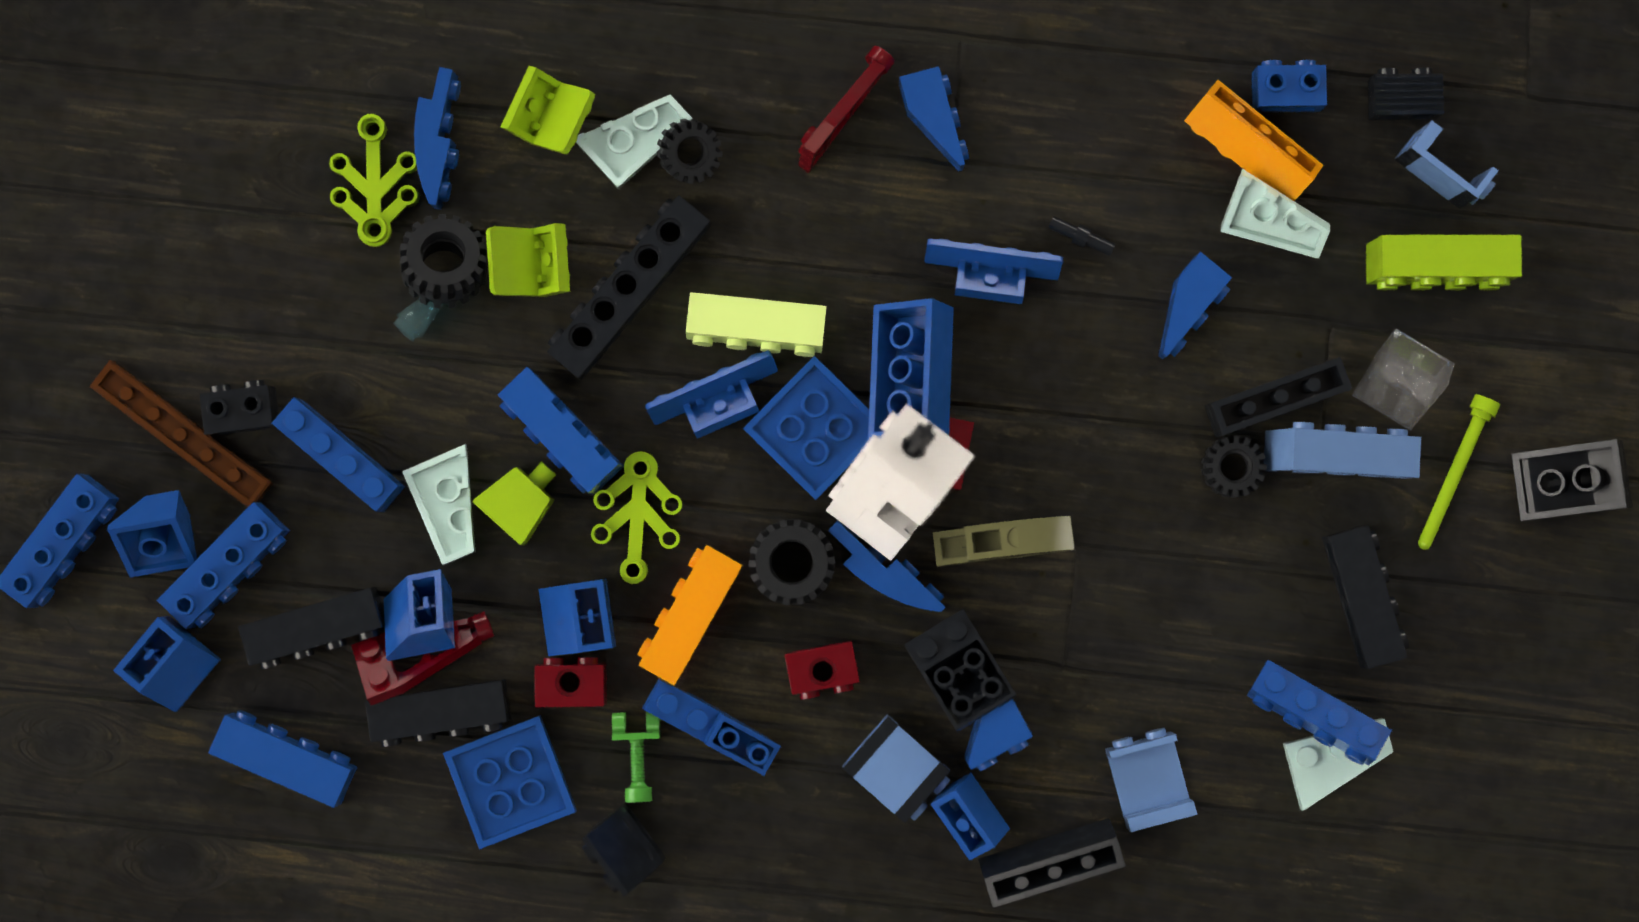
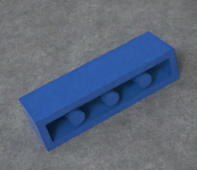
(338, 455)
(282, 758)

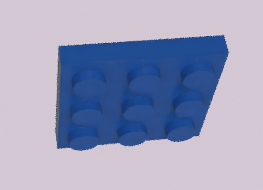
(812, 427)
(509, 782)

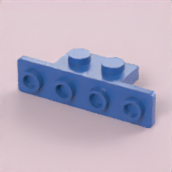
(992, 271)
(717, 398)

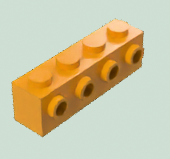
(1253, 141)
(689, 615)

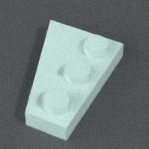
(631, 141)
(1273, 219)
(445, 503)
(1321, 768)

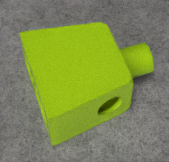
(518, 501)

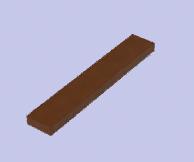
(181, 434)

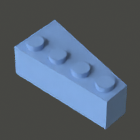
(1343, 452)

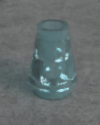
(415, 319)

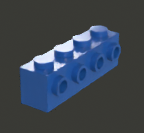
(57, 541)
(224, 566)
(1318, 713)

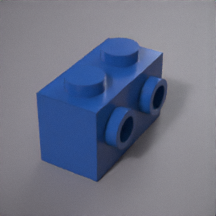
(1289, 87)
(970, 816)

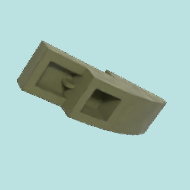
(1003, 540)

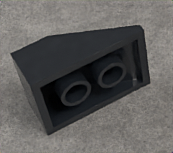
(1572, 480)

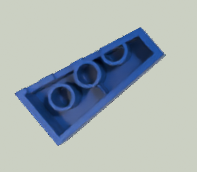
(559, 431)

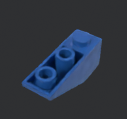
(928, 108)
(1190, 296)

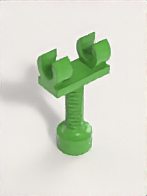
(638, 790)

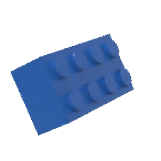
(911, 361)

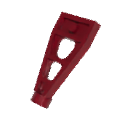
(819, 139)
(382, 679)

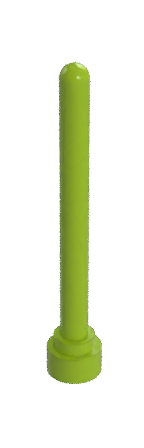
(1482, 411)

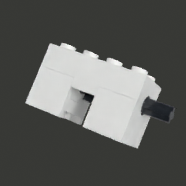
(897, 481)

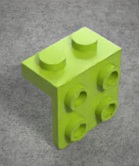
(548, 111)
(528, 260)

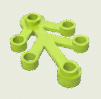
(374, 187)
(637, 511)

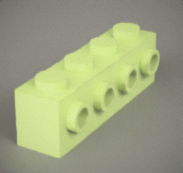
(755, 323)

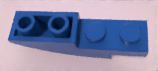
(433, 151)
(895, 581)
(711, 726)

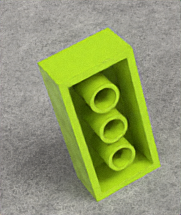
(1443, 260)

